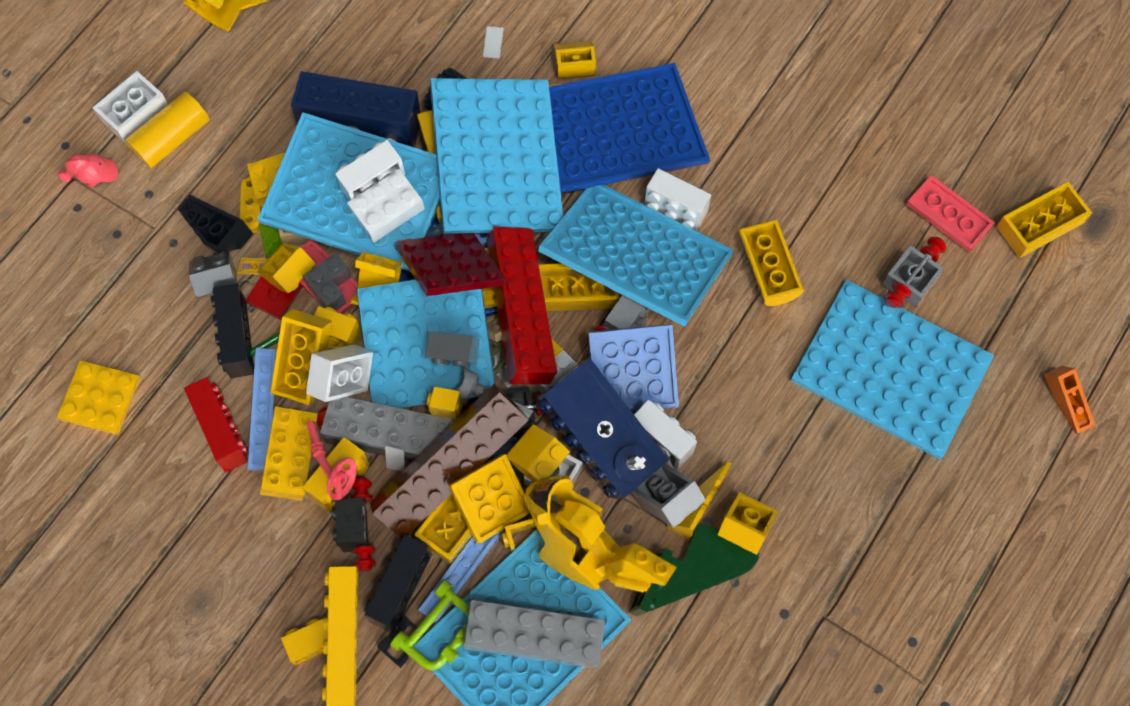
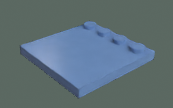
(638, 363)

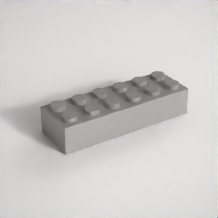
(534, 634)

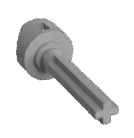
(471, 386)

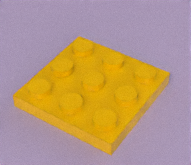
(98, 397)
(490, 498)

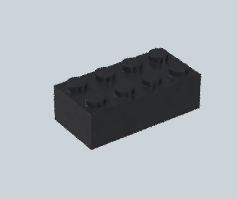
(233, 331)
(398, 583)

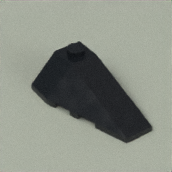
(214, 226)

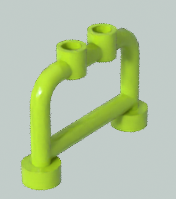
(449, 654)

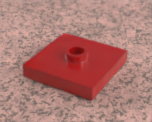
(270, 299)

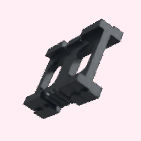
(385, 645)

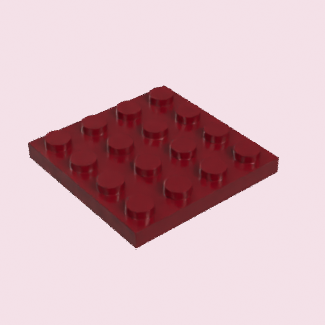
(450, 263)

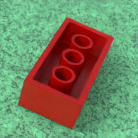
(217, 424)

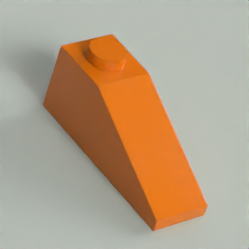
(1070, 397)

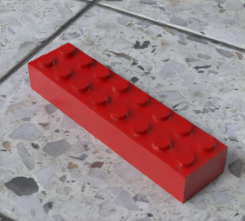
(522, 307)

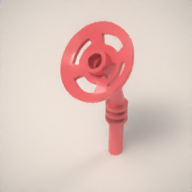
(336, 476)

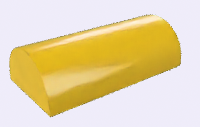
(167, 129)
(771, 263)

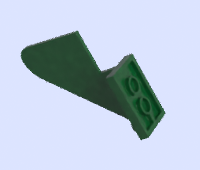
(706, 564)

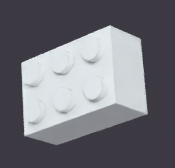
(130, 106)
(368, 169)
(677, 199)
(386, 205)
(339, 372)
(668, 435)

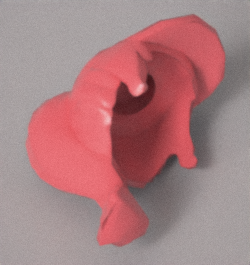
(89, 169)

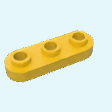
(249, 211)

